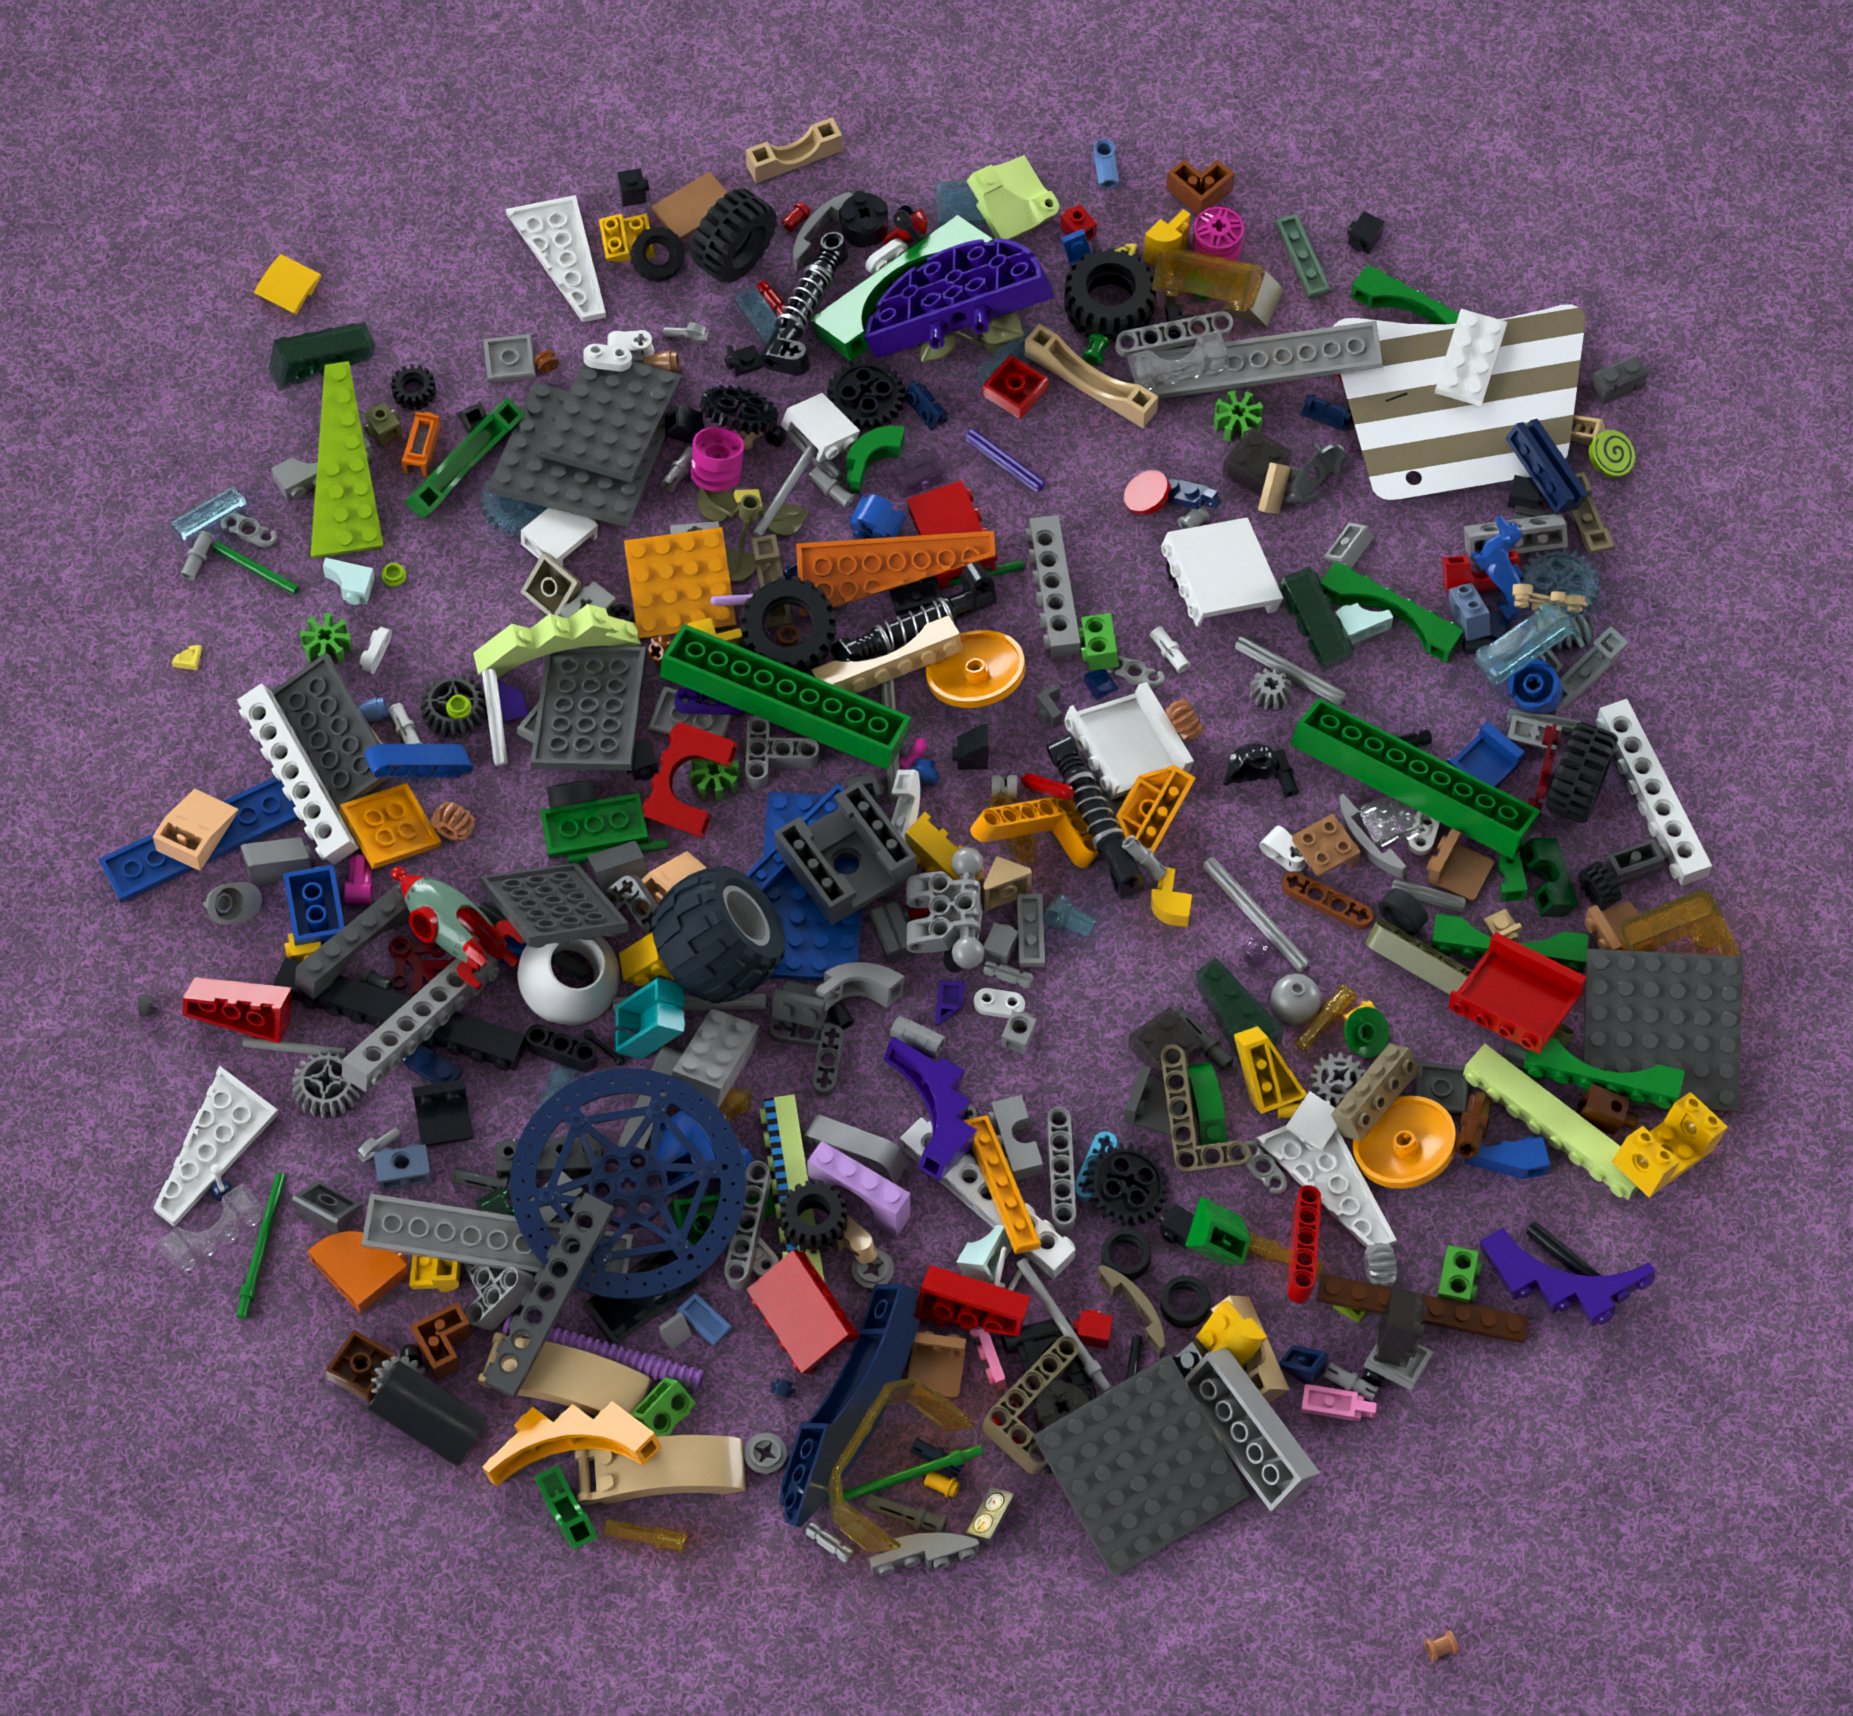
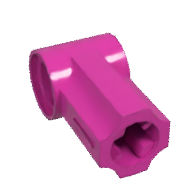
(359, 884)

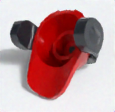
(910, 225)

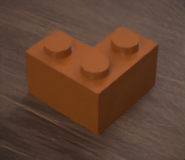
(1199, 189)
(437, 1334)

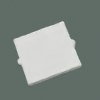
(1313, 1121)

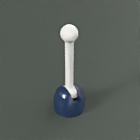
(219, 1185)

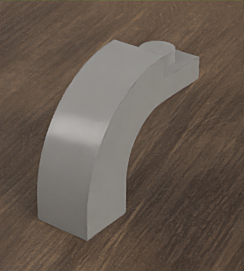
(861, 980)

